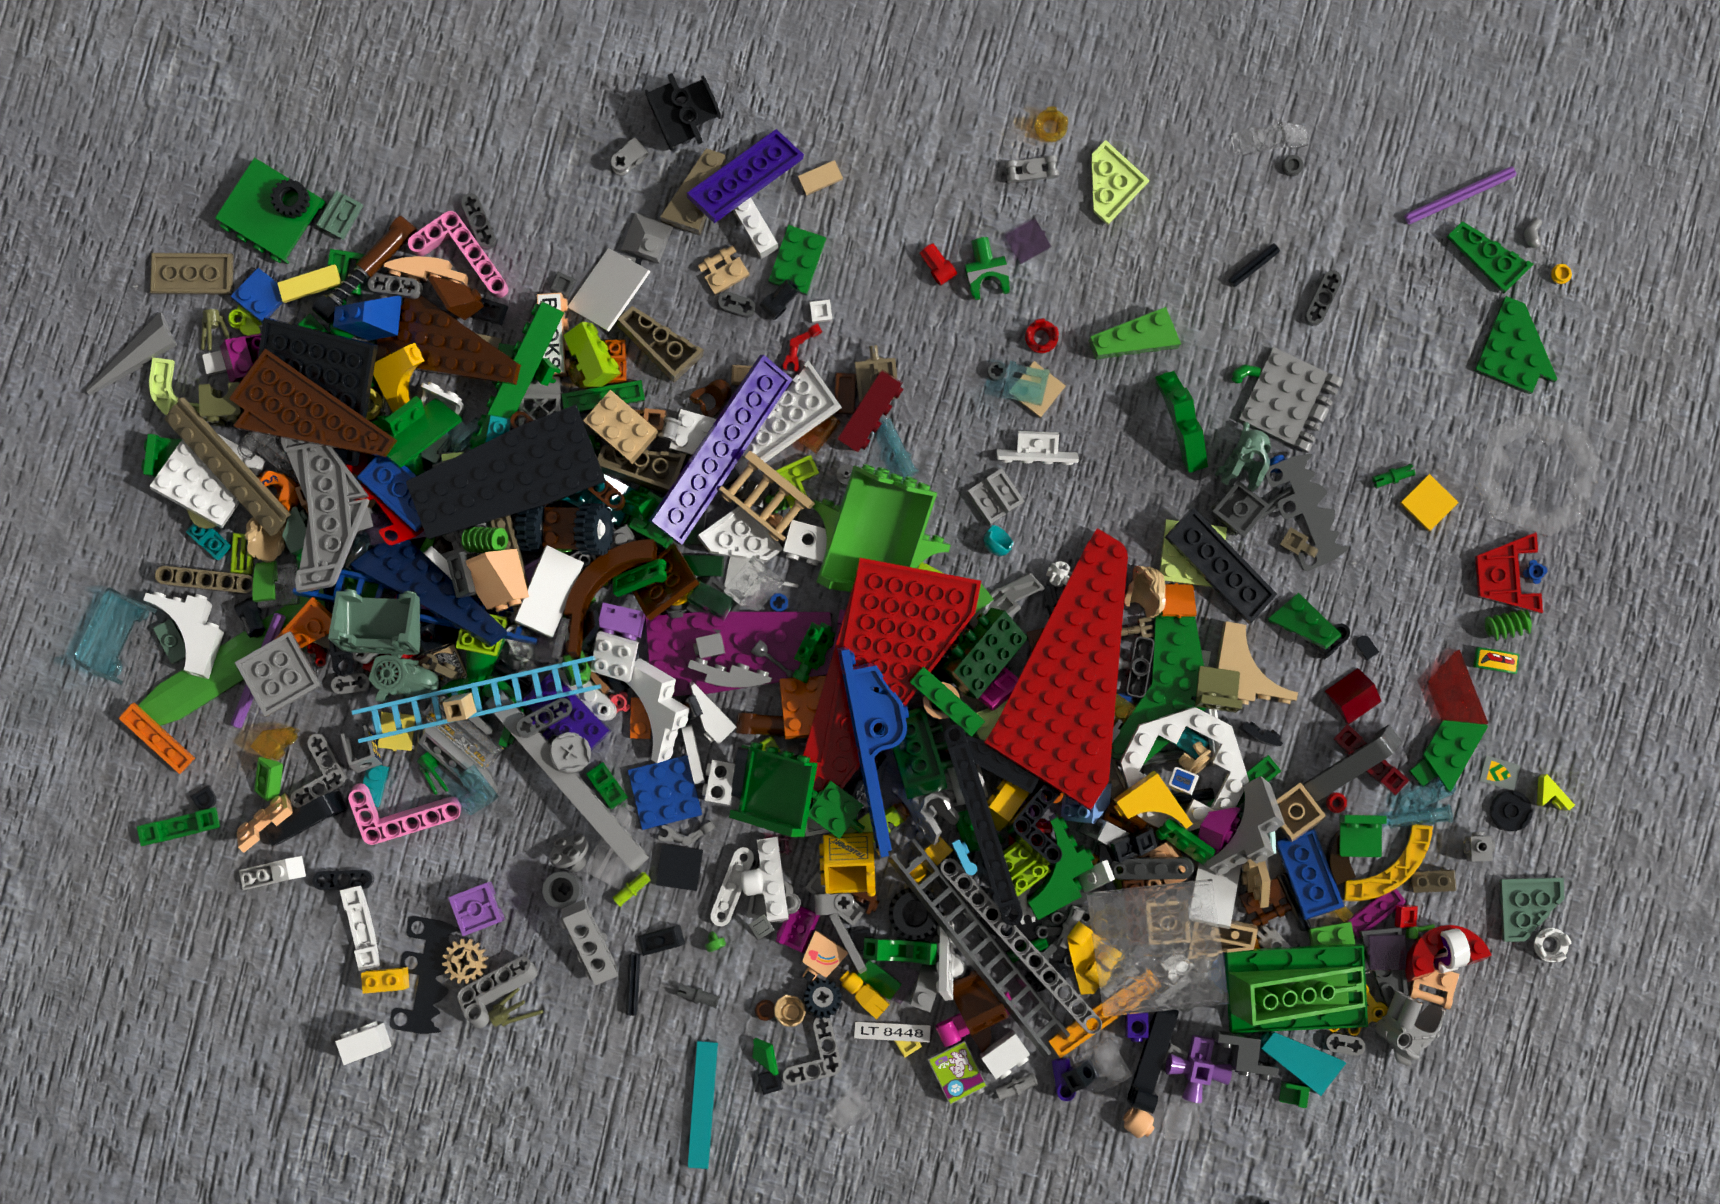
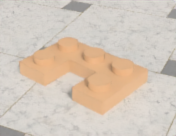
(276, 812)

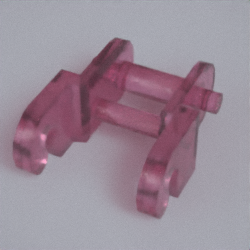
(786, 843)

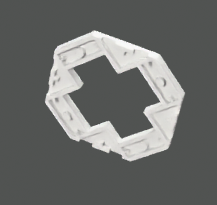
(1171, 728)

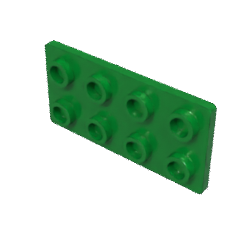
(418, 428)

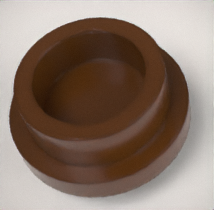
(765, 1010)

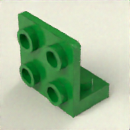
(1361, 835)

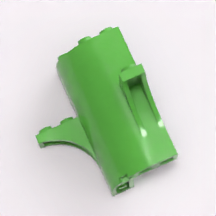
(877, 521)

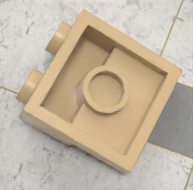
(1257, 881)

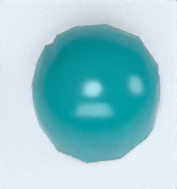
(997, 541)

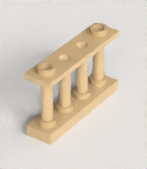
(785, 489)

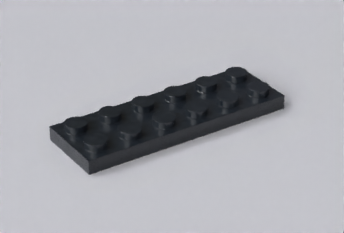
(1221, 565)

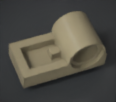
(1434, 881)

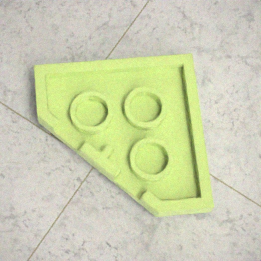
(1113, 182)

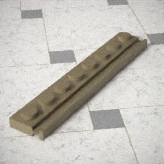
(227, 466)

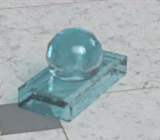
(461, 434)

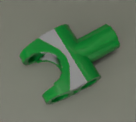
(986, 268)

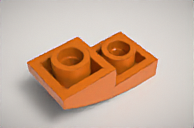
(617, 351)

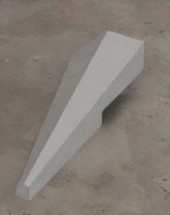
(148, 344)

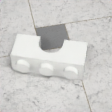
(756, 228)

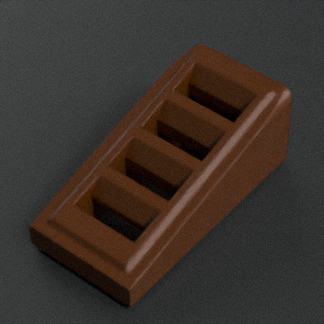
(1121, 821)

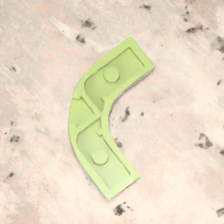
(161, 385)

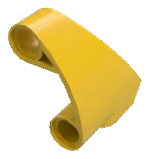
(1083, 958)

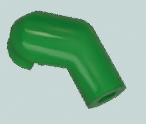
(1244, 370)

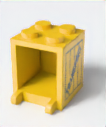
(848, 863)

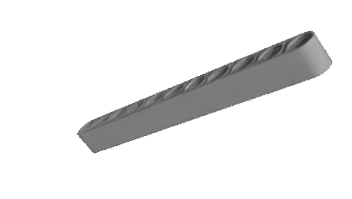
(573, 788)
(1030, 950)

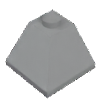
(647, 238)

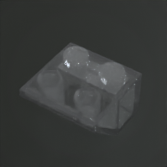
(753, 585)

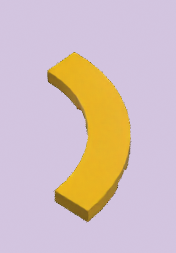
(1397, 873)

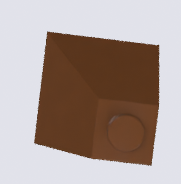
(457, 297)

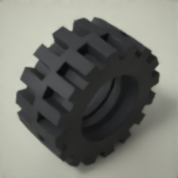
(281, 190)

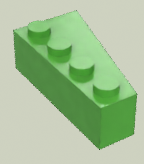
(1144, 334)

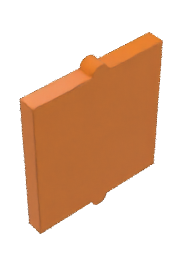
(1179, 600)

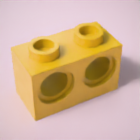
(385, 980)

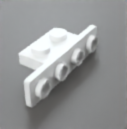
(1037, 447)

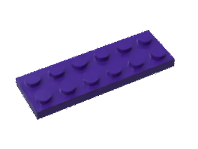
(745, 176)

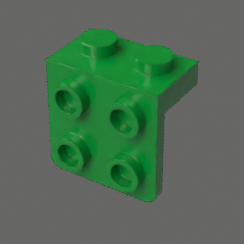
(157, 453)

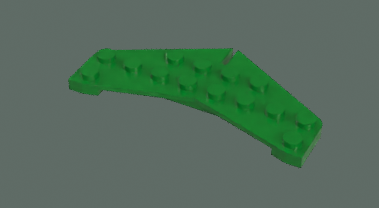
(1174, 679)

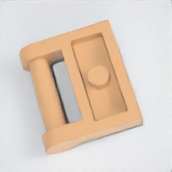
(1441, 981)

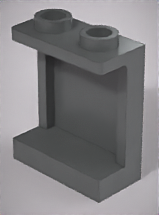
(461, 574)

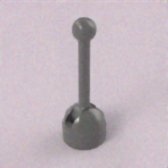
(761, 649)

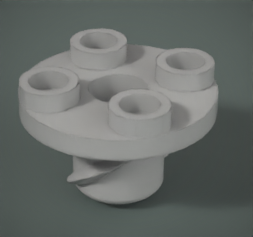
(569, 853)

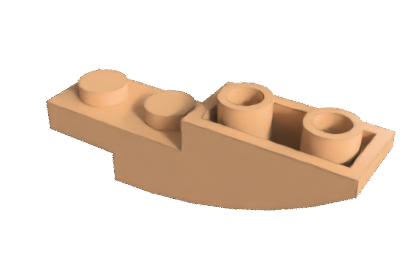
(420, 267)

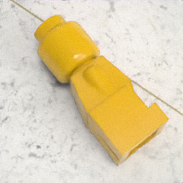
(936, 853)
(864, 994)

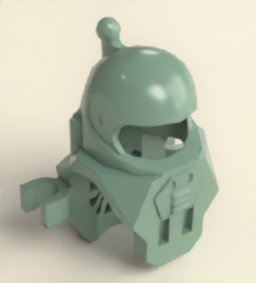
(1250, 443)
(411, 681)

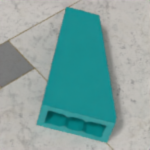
(1303, 1061)

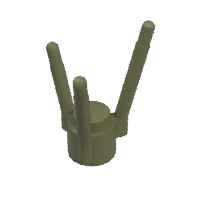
(210, 321)
(500, 1014)

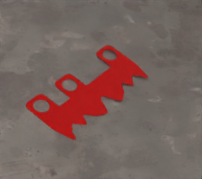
(402, 529)

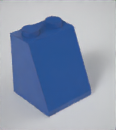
(370, 318)

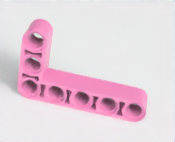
(466, 247)
(399, 819)

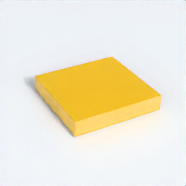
(1429, 502)

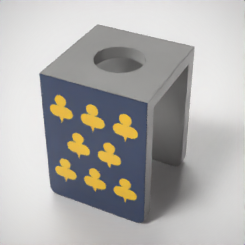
(374, 758)

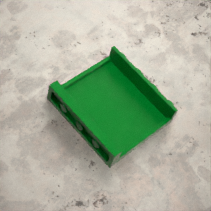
(255, 219)
(776, 790)

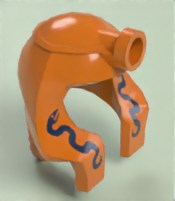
(285, 488)

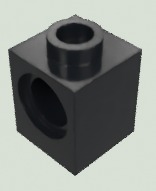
(1080, 1075)

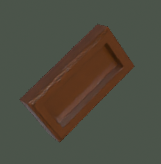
(845, 392)

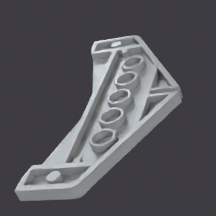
(332, 514)

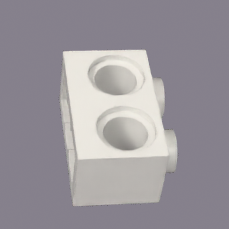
(725, 782)

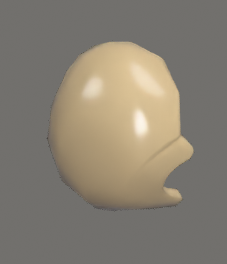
(789, 1011)

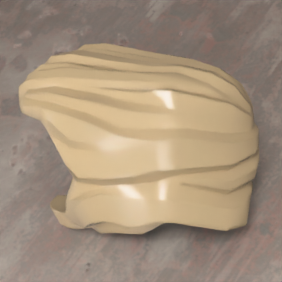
(261, 543)
(1147, 590)

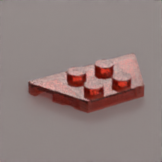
(1455, 692)

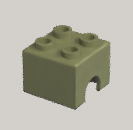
(218, 409)

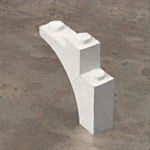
(200, 639)
(664, 712)

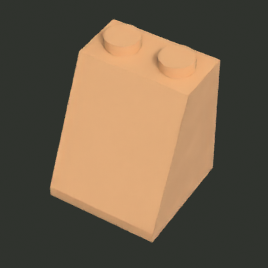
(498, 579)

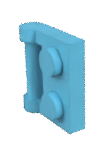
(961, 851)

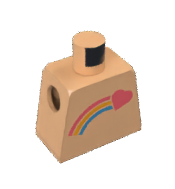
(822, 956)

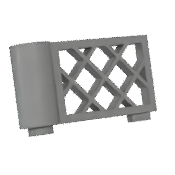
(542, 393)

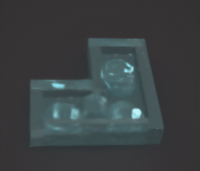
(479, 793)

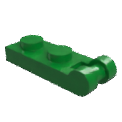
(639, 577)
(1185, 841)

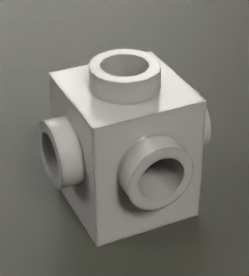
(1478, 847)

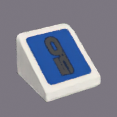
(1183, 781)

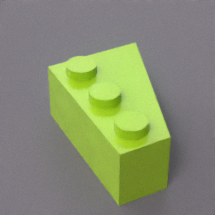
(592, 355)

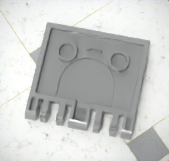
(1287, 397)

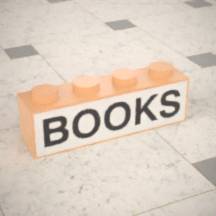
(558, 347)

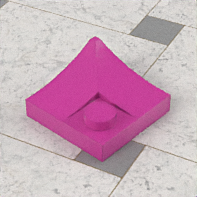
(999, 689)

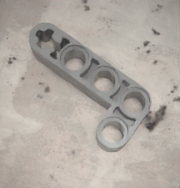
(519, 972)

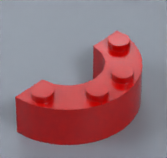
(1422, 952)

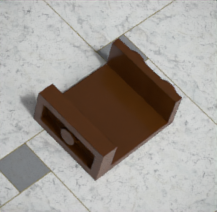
(977, 1003)

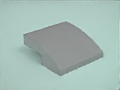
(995, 497)

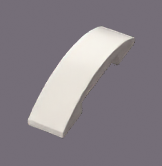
(361, 927)

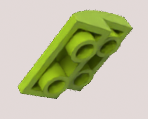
(469, 643)
(1023, 867)

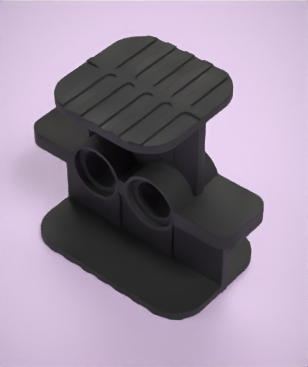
(670, 114)

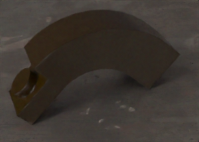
(1339, 866)

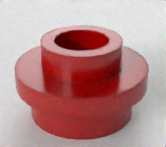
(1342, 802)

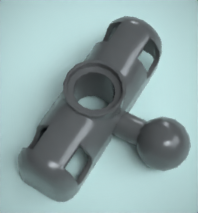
(1140, 656)

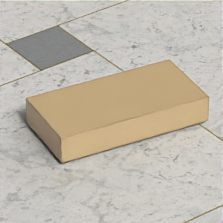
(820, 177)

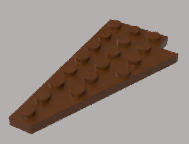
(447, 345)
(293, 407)

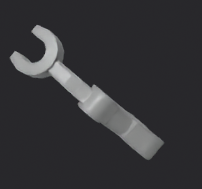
(684, 839)

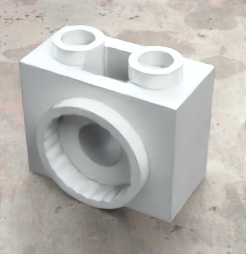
(796, 548)

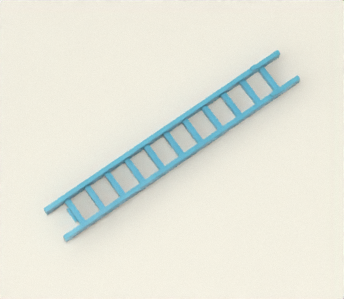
(474, 686)

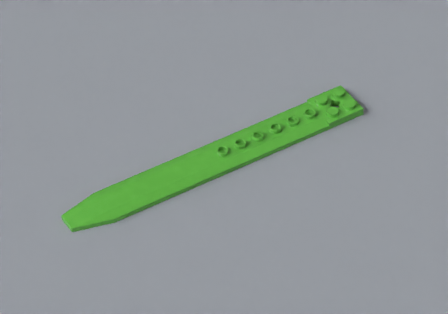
(186, 693)

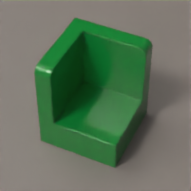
(1294, 1094)

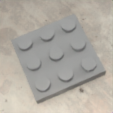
(278, 674)

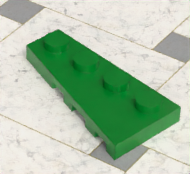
(1492, 259)

